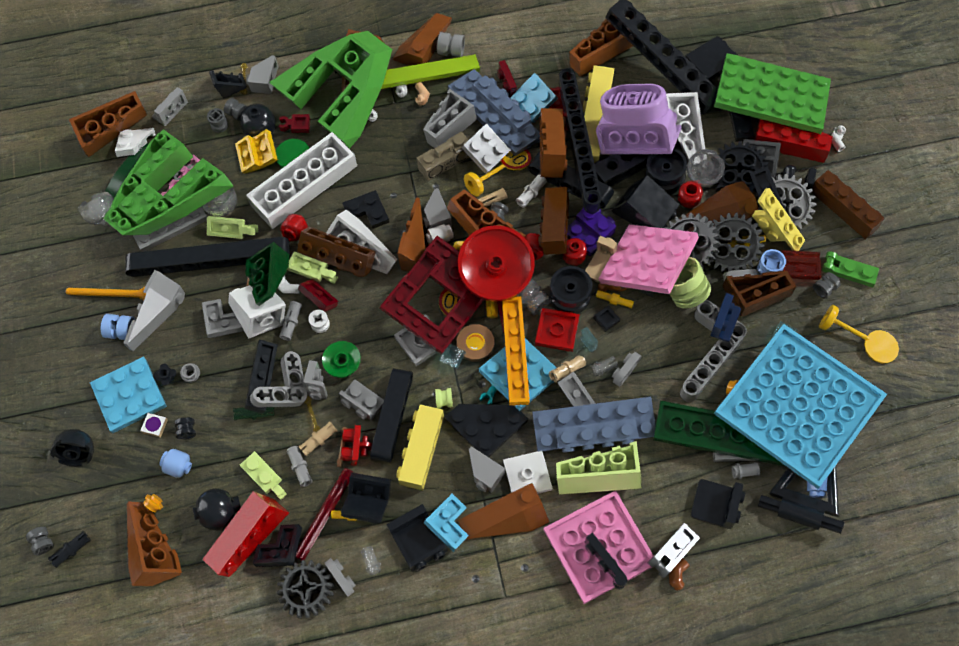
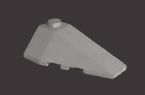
(159, 303)

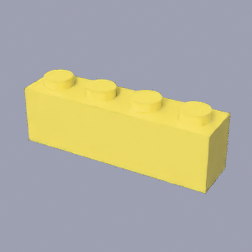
(420, 448)

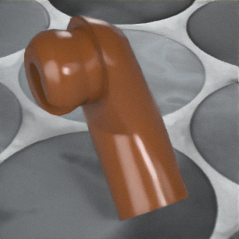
(604, 287)
(675, 574)

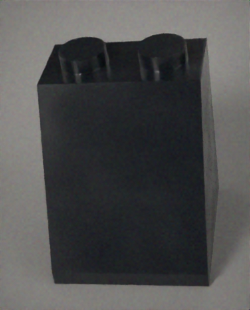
(646, 204)

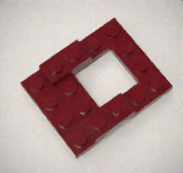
(440, 265)

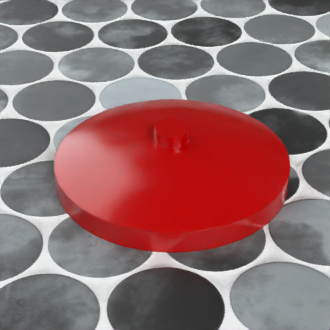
(496, 263)

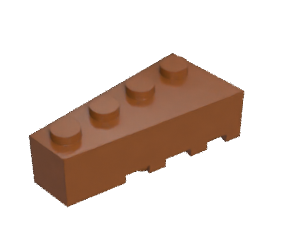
(598, 48)
(106, 122)
(552, 143)
(472, 213)

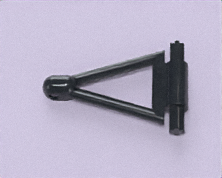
(804, 508)

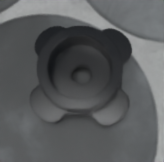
(170, 374)

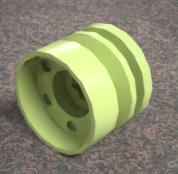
(691, 286)

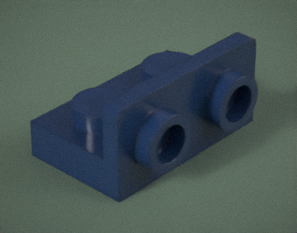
(726, 319)

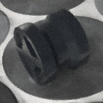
(185, 428)

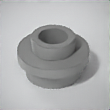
(188, 368)

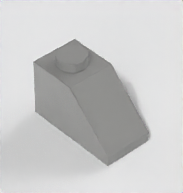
(262, 74)
(436, 211)
(485, 471)

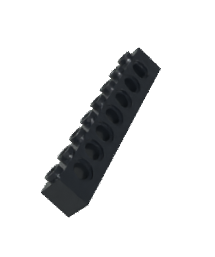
(654, 53)

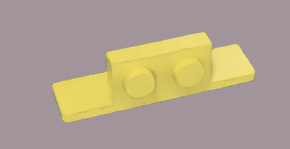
(776, 222)

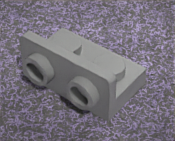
(170, 107)
(314, 381)
(362, 400)

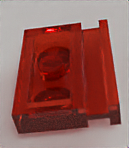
(803, 264)

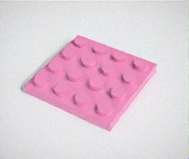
(649, 258)
(614, 530)

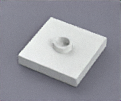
(526, 470)

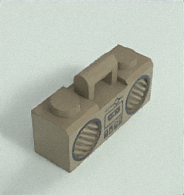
(442, 157)

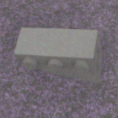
(451, 118)

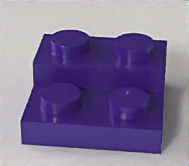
(590, 227)

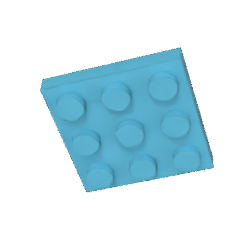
(537, 369)
(128, 394)

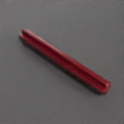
(323, 514)

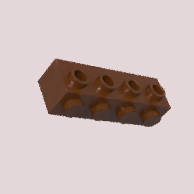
(847, 204)
(555, 221)
(336, 251)

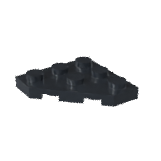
(486, 425)

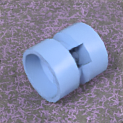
(771, 261)
(115, 326)

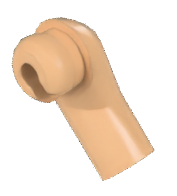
(423, 94)

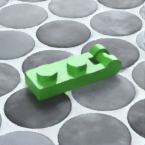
(850, 269)

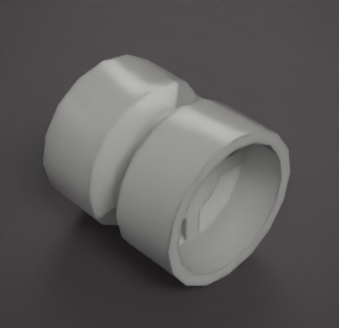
(450, 44)

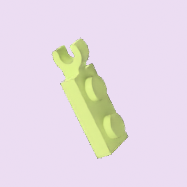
(229, 227)
(311, 268)
(262, 474)

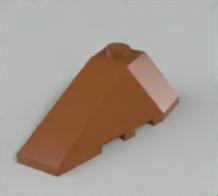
(422, 43)
(413, 240)
(510, 514)
(148, 551)

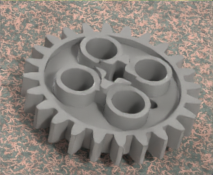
(802, 205)

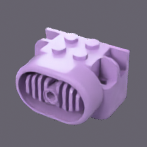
(637, 121)

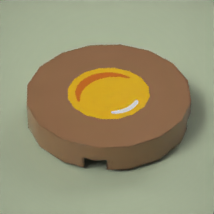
(476, 341)

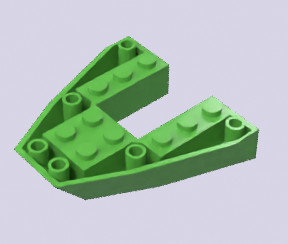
(357, 58)
(138, 205)

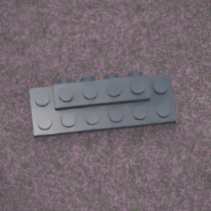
(497, 111)
(594, 425)

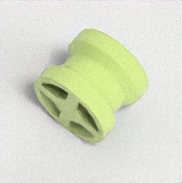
(443, 398)

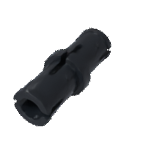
(69, 549)

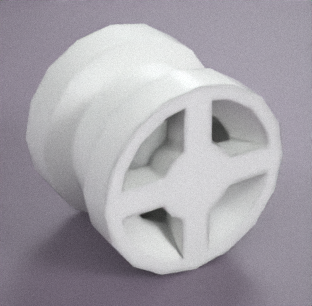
(319, 325)

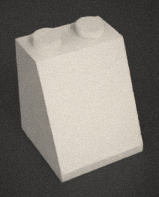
(256, 318)

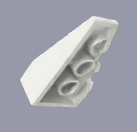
(688, 116)
(353, 230)

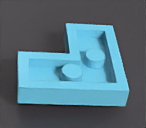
(442, 522)

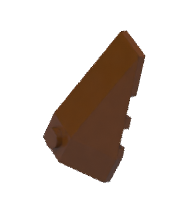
(731, 200)

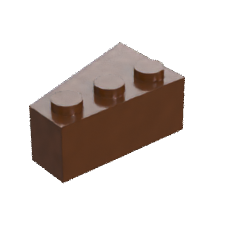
(759, 291)

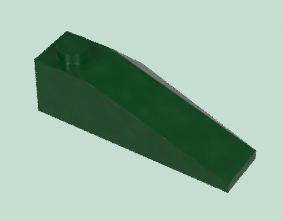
(266, 271)

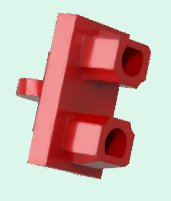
(353, 436)

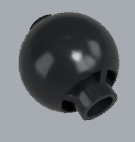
(216, 508)

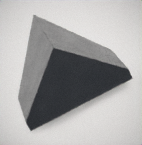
(227, 83)

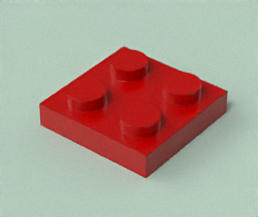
(557, 329)

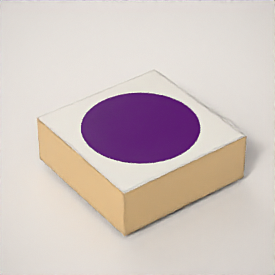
(154, 425)

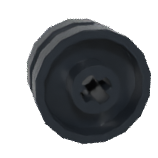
(667, 170)
(570, 289)

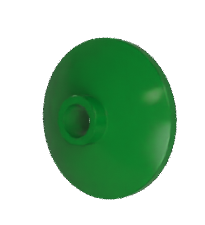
(341, 351)

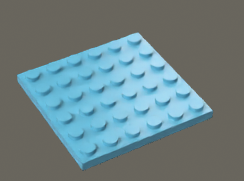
(800, 405)

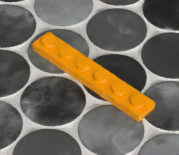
(515, 352)

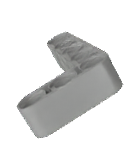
(716, 353)

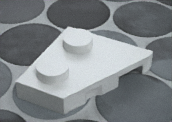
(132, 140)

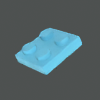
(533, 96)

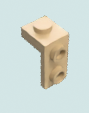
(605, 248)

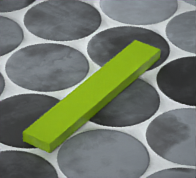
(430, 71)

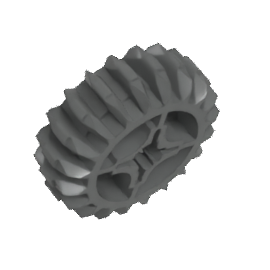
(303, 571)

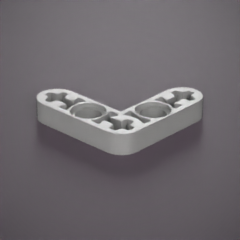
(287, 391)

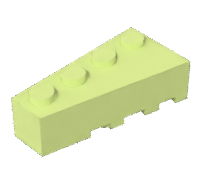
(600, 471)

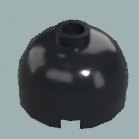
(256, 119)
(73, 448)

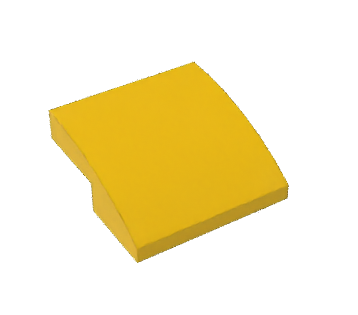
(256, 152)

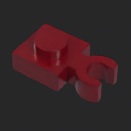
(298, 124)

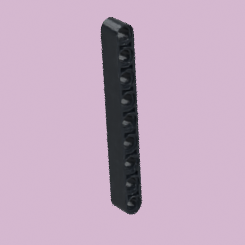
(571, 100)
(198, 257)

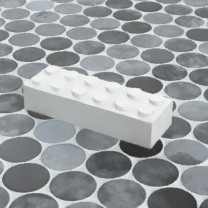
(302, 180)

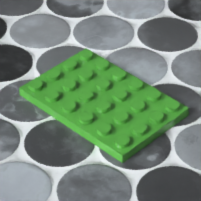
(773, 93)

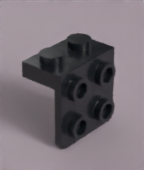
(366, 498)
(718, 503)

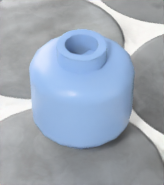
(175, 463)

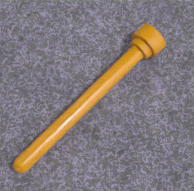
(106, 292)

